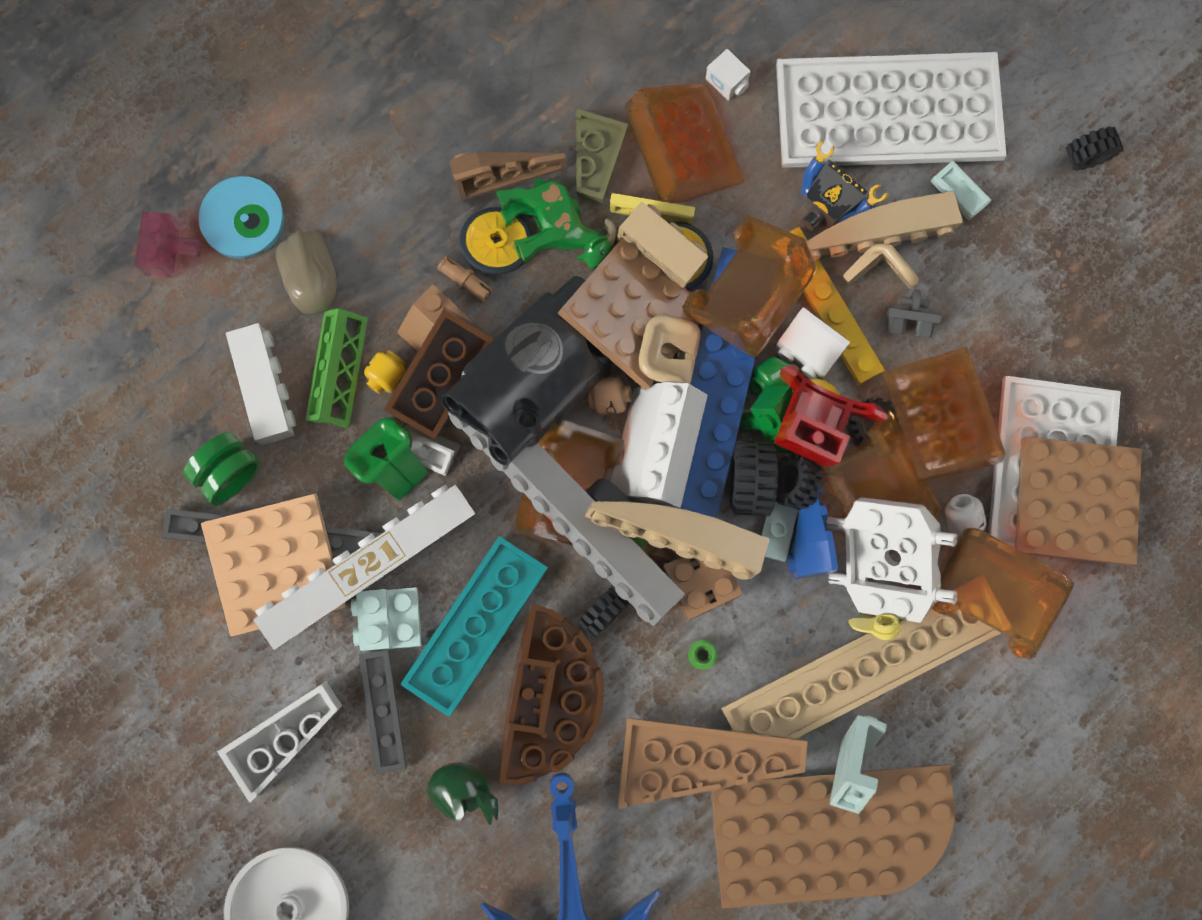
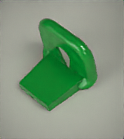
(395, 472)

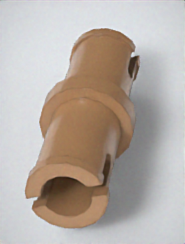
(465, 278)

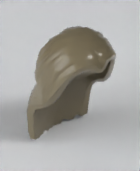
(307, 271)

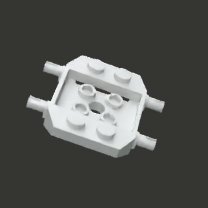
(915, 534)

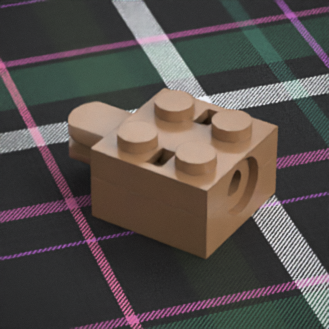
(701, 586)

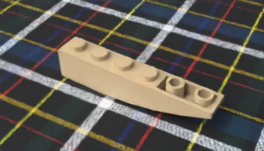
(890, 224)
(687, 533)

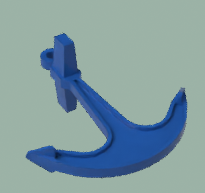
(564, 824)

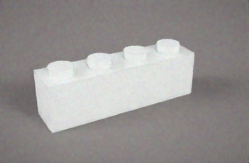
(260, 384)

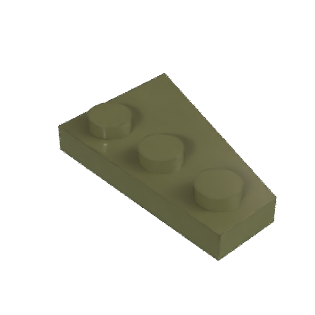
(597, 153)

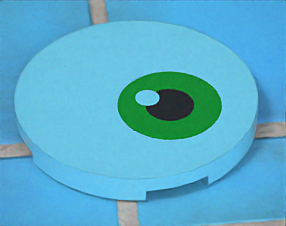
(241, 217)

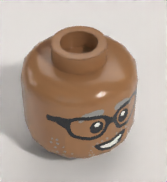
(610, 396)

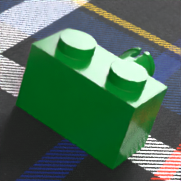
(769, 413)

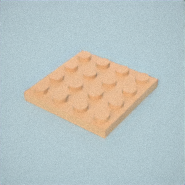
(265, 554)

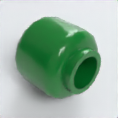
(767, 374)

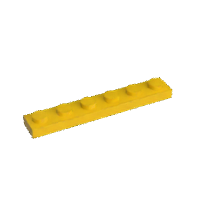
(833, 312)

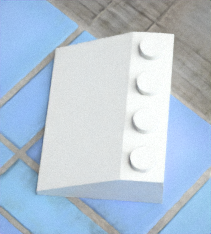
(659, 443)

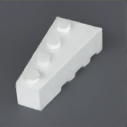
(271, 745)

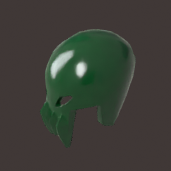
(460, 789)

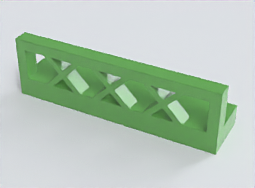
(327, 365)

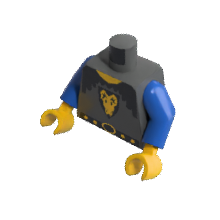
(833, 194)

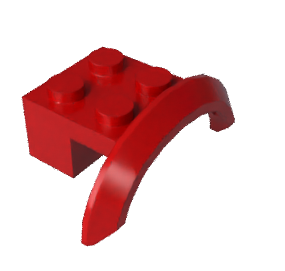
(818, 418)

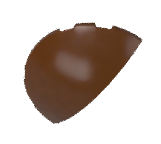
(551, 698)

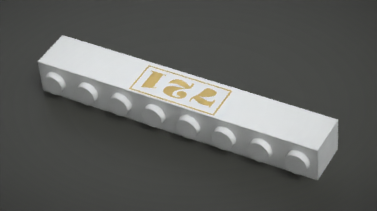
(363, 567)

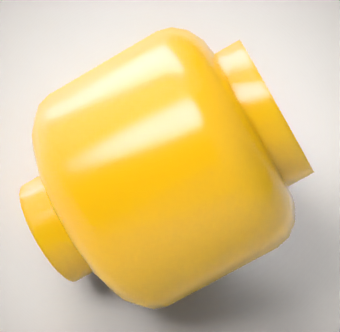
(384, 372)

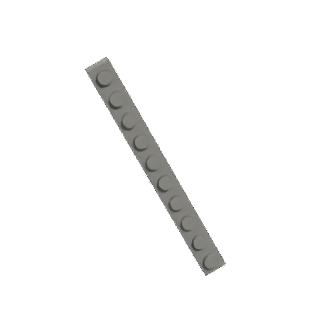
(565, 505)

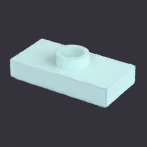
(968, 194)
(779, 530)

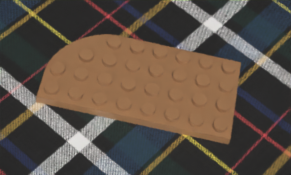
(790, 846)

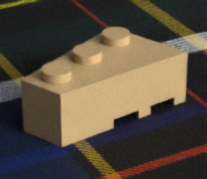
(663, 243)

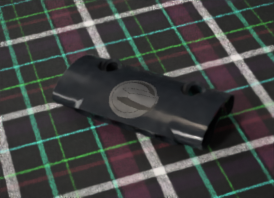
(527, 377)

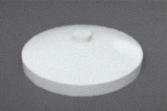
(287, 886)

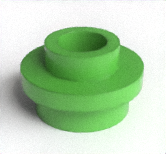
(712, 654)

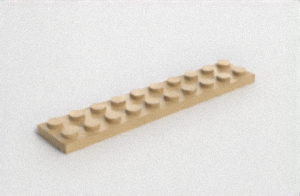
(854, 675)

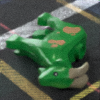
(558, 223)

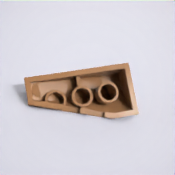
(491, 171)
(423, 316)

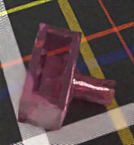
(160, 243)

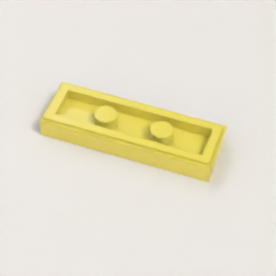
(670, 212)

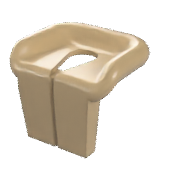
(891, 257)
(675, 331)

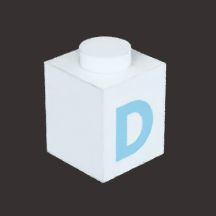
(728, 75)

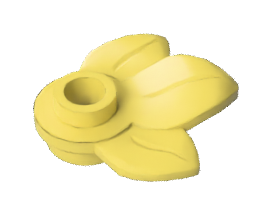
(882, 625)

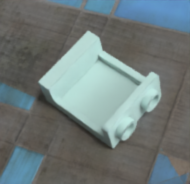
(850, 788)

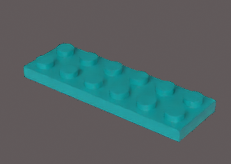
(474, 626)

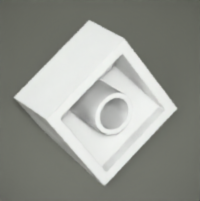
(811, 345)

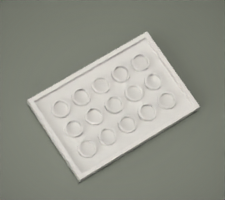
(1044, 412)

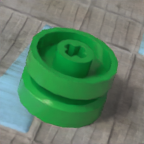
(221, 468)

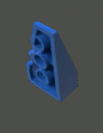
(811, 545)

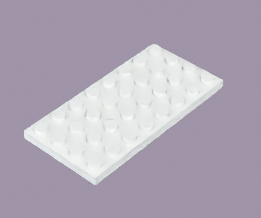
(891, 109)

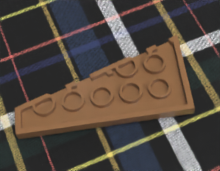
(686, 760)

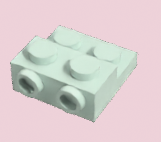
(387, 619)

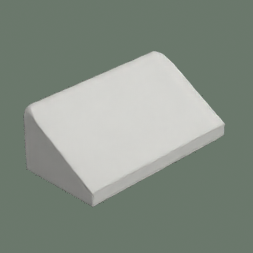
(433, 453)

